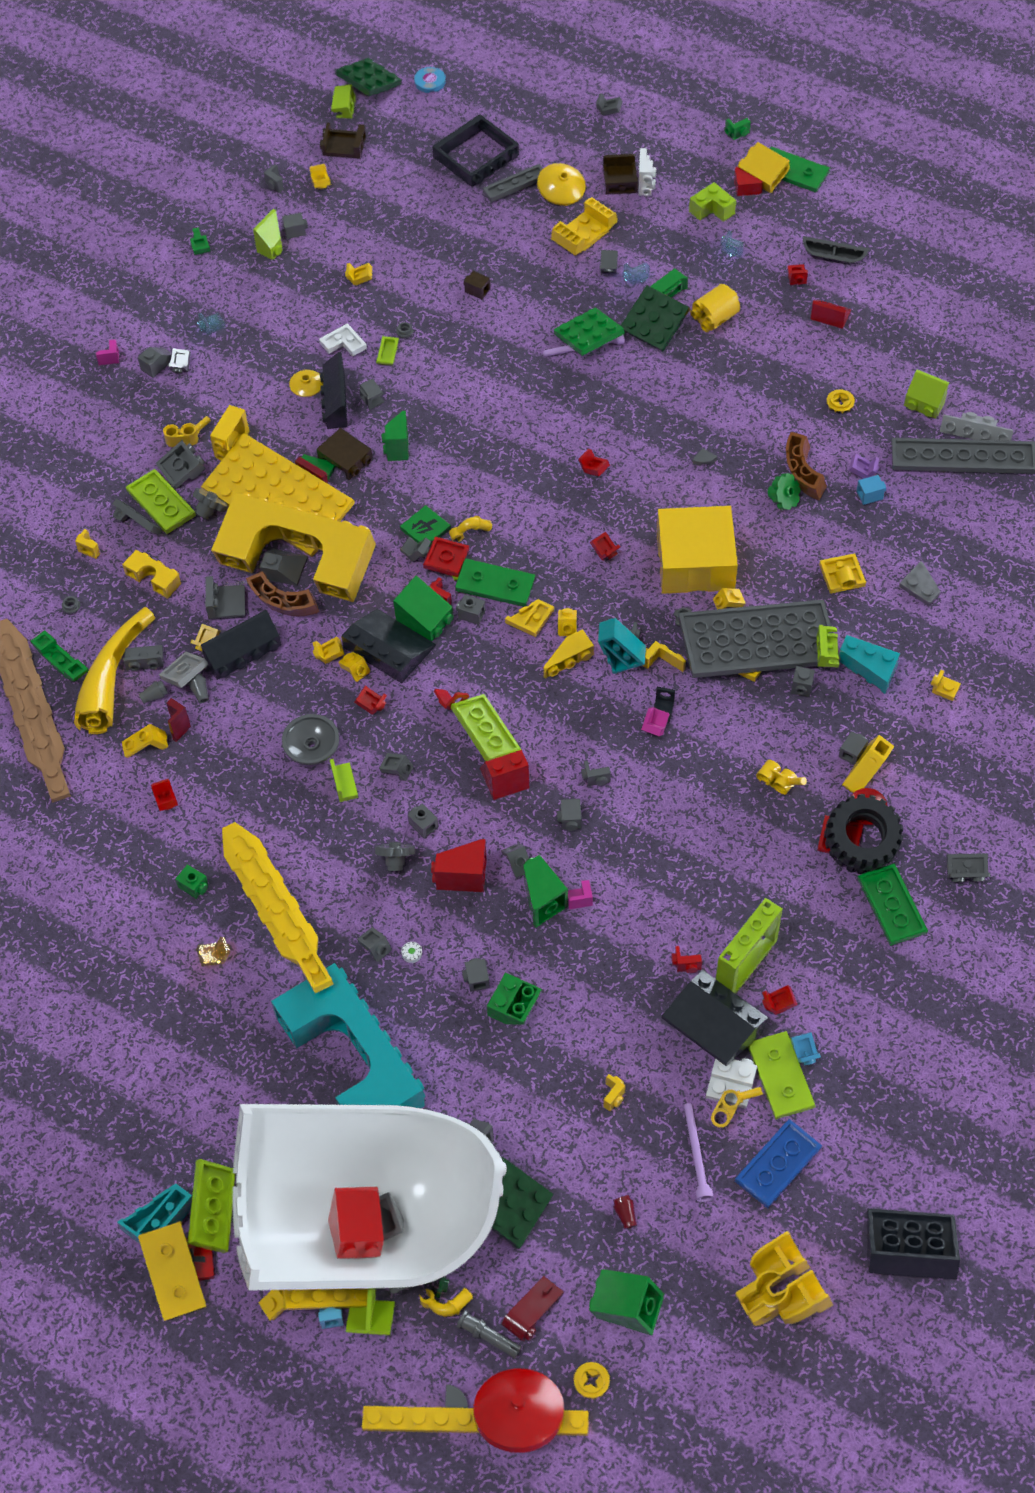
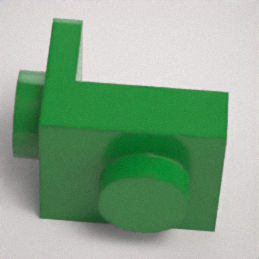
(737, 129)

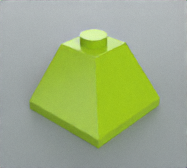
(268, 236)

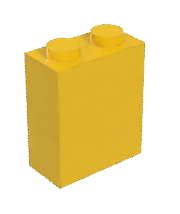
(765, 165)

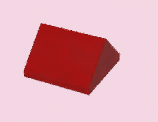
(829, 313)

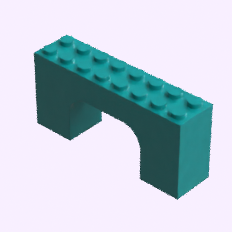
(340, 1009)

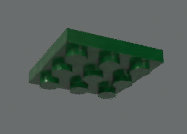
(368, 77)
(655, 318)
(519, 1205)

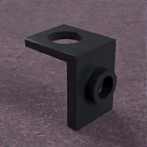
(665, 703)

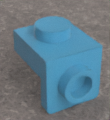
(805, 1048)

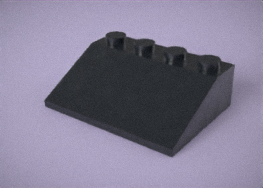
(387, 644)
(715, 1018)
(912, 1244)

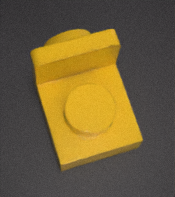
(86, 545)
(944, 686)

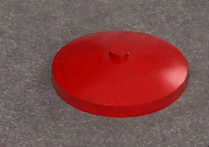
(518, 1410)

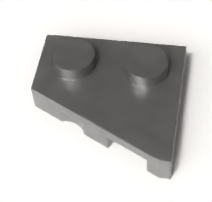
(920, 584)

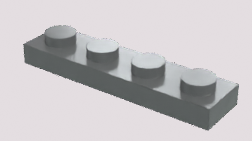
(512, 183)

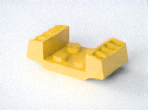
(586, 228)

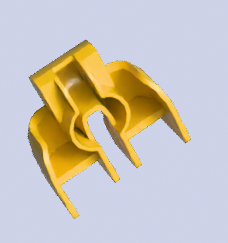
(797, 1300)

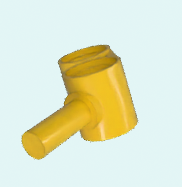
(187, 433)
(781, 781)
(729, 1110)

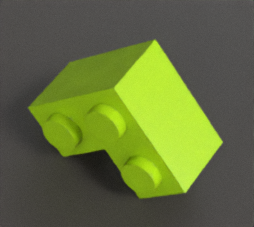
(712, 200)

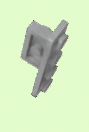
(975, 427)

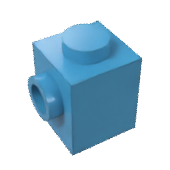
(871, 489)

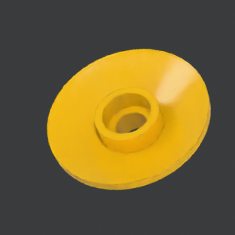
(305, 383)

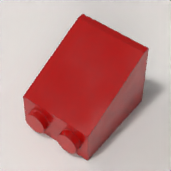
(506, 774)
(461, 868)
(356, 1222)

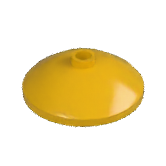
(561, 190)

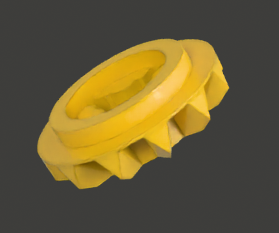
(845, 397)
(594, 1370)

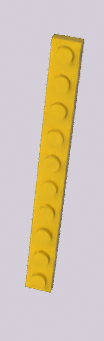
(448, 1420)

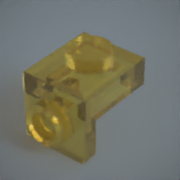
(213, 953)

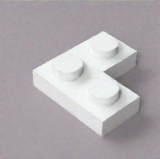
(345, 337)

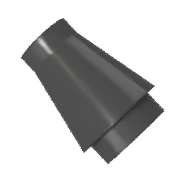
(199, 688)
(153, 692)

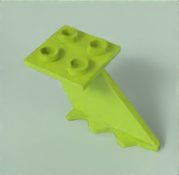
(372, 1319)

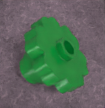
(784, 491)

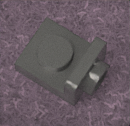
(397, 764)
(375, 943)

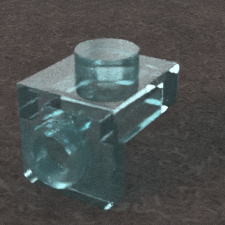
(731, 246)
(636, 274)

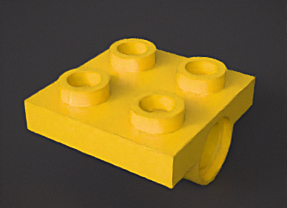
(842, 573)

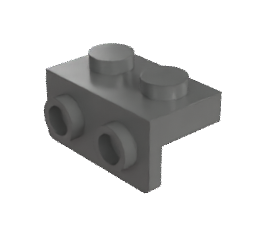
(967, 866)

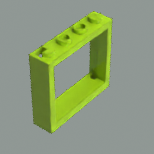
(748, 947)

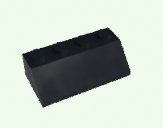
(334, 393)
(241, 645)

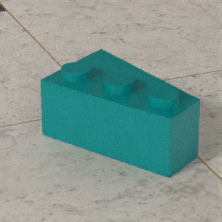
(869, 661)

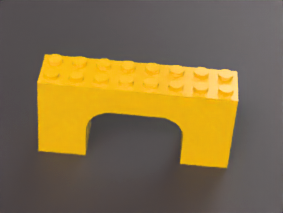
(256, 522)

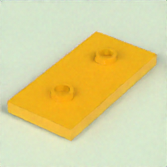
(172, 1271)

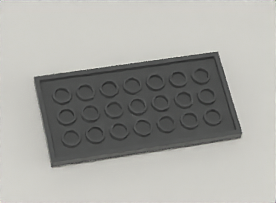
(752, 637)

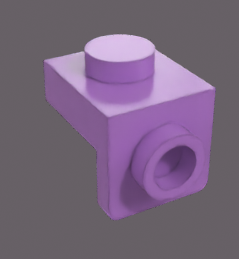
(863, 467)

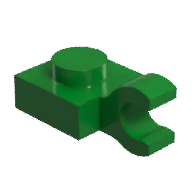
(199, 243)

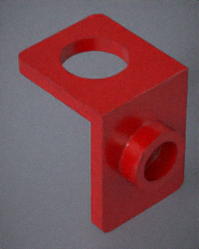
(445, 698)

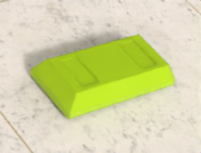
(387, 350)

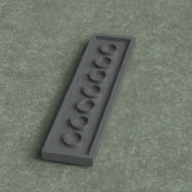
(963, 455)

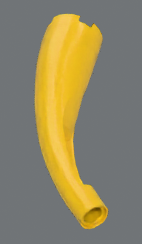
(96, 696)

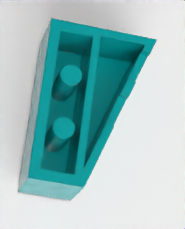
(620, 646)
(162, 1211)

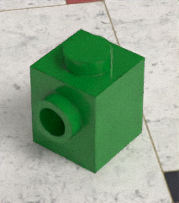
(192, 882)

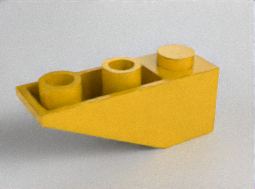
(570, 652)
(868, 764)

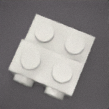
(646, 172)
(734, 1076)

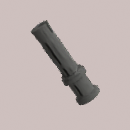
(479, 1329)

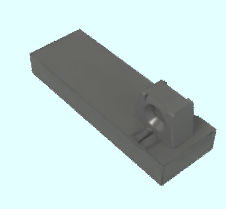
(123, 510)

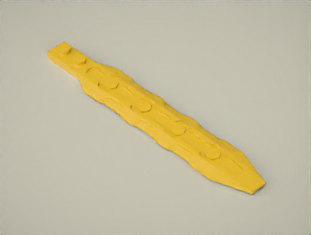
(274, 903)

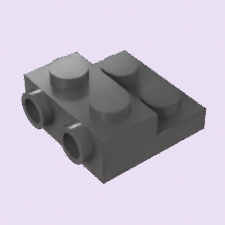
(181, 464)

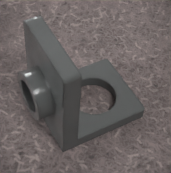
(608, 261)
(517, 857)

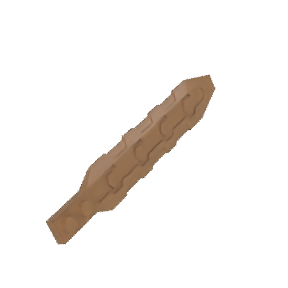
(30, 709)

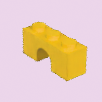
(142, 565)

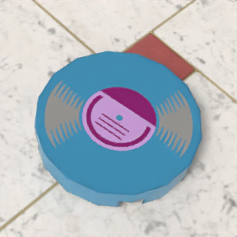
(429, 79)

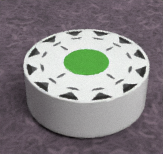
(411, 952)

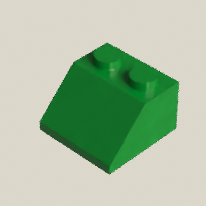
(396, 438)

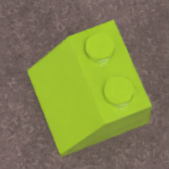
(926, 394)

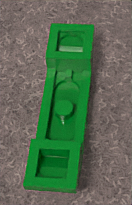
(58, 657)

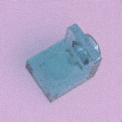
(211, 323)

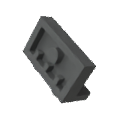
(144, 657)

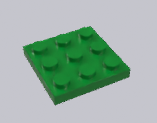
(588, 331)

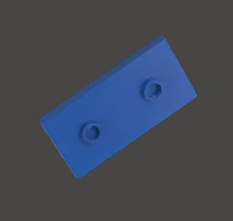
(778, 1163)

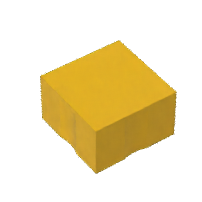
(696, 549)

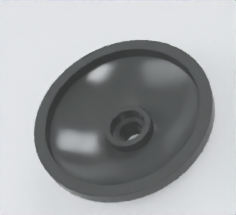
(307, 731)

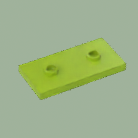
(160, 501)
(485, 727)
(781, 1075)
(211, 1206)

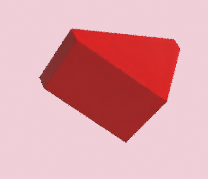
(746, 183)

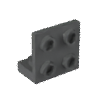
(224, 600)

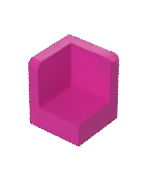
(108, 356)
(655, 721)
(580, 897)

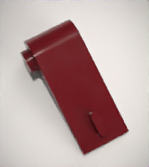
(525, 1314)

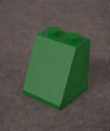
(422, 609)
(544, 890)
(627, 1300)

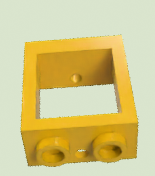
(228, 431)

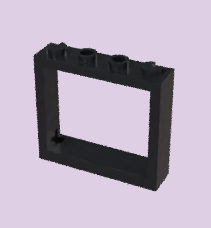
(464, 133)

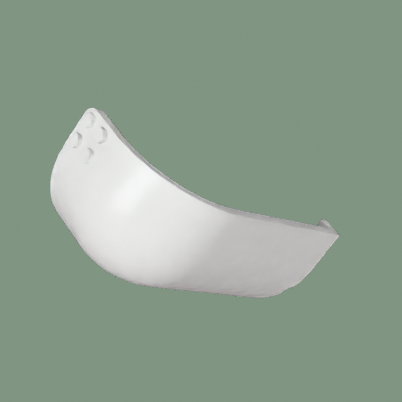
(294, 1157)

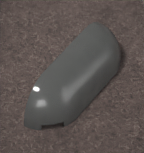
(834, 250)

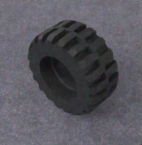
(870, 810)

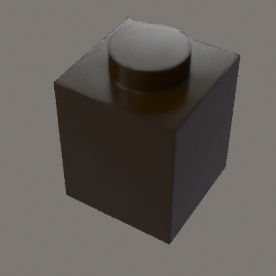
(477, 285)

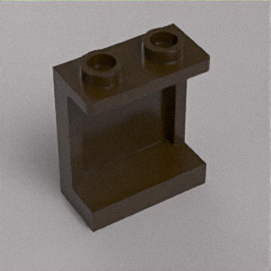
(343, 142)
(620, 174)
(345, 453)

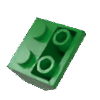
(512, 1000)

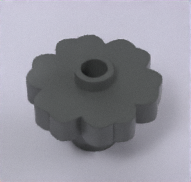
(208, 503)
(395, 854)

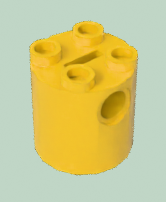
(715, 307)

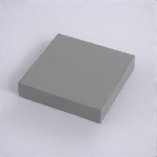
(183, 669)

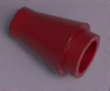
(625, 1210)

